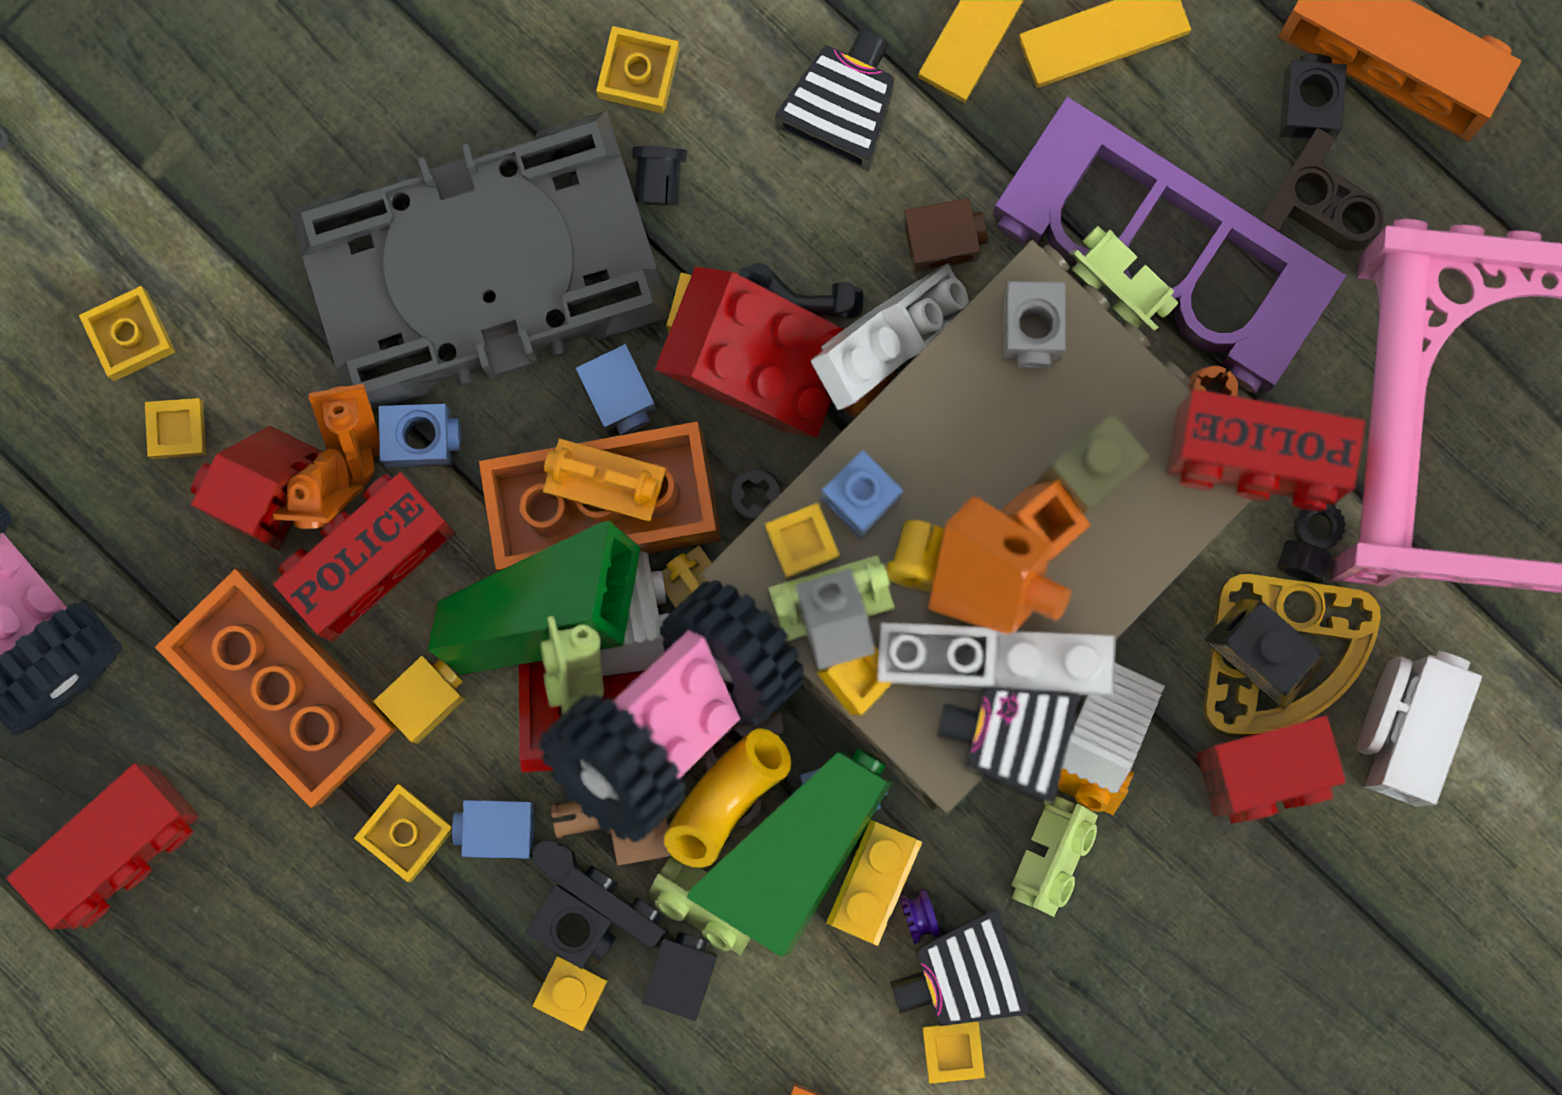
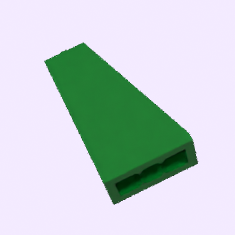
(507, 613)
(792, 858)

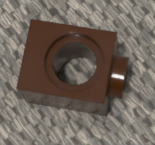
(944, 234)

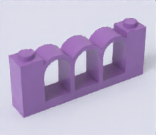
(1287, 313)

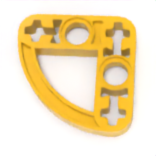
(1273, 593)

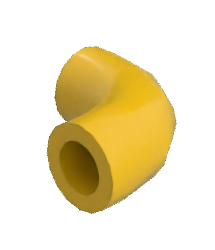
(725, 796)

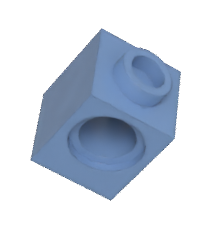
(617, 391)
(395, 425)
(861, 495)
(495, 829)

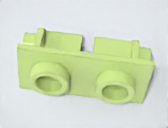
(1136, 297)
(870, 580)
(571, 665)
(1067, 839)
(670, 894)

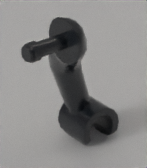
(843, 303)

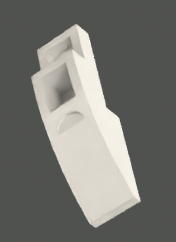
(889, 336)
(986, 658)

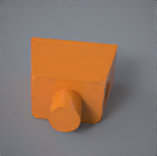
(994, 571)

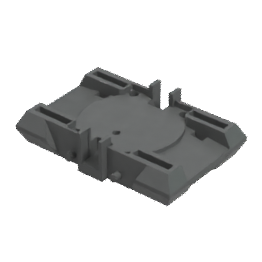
(473, 239)

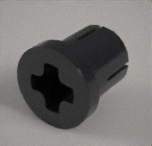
(658, 174)

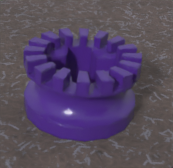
(921, 915)

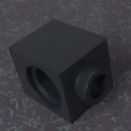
(1298, 117)
(547, 921)
(681, 976)

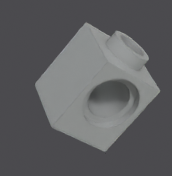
(1039, 299)
(835, 619)

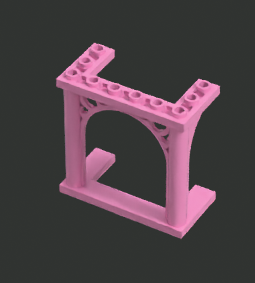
(1406, 271)

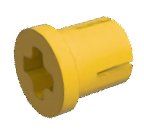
(916, 556)

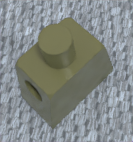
(1098, 464)

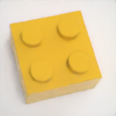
(638, 69)
(127, 333)
(404, 833)

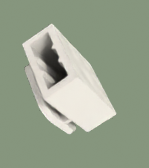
(1417, 725)

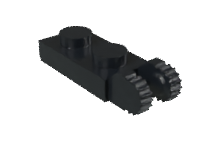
(597, 891)

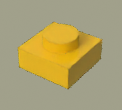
(175, 428)
(802, 540)
(855, 682)
(570, 993)
(953, 1052)

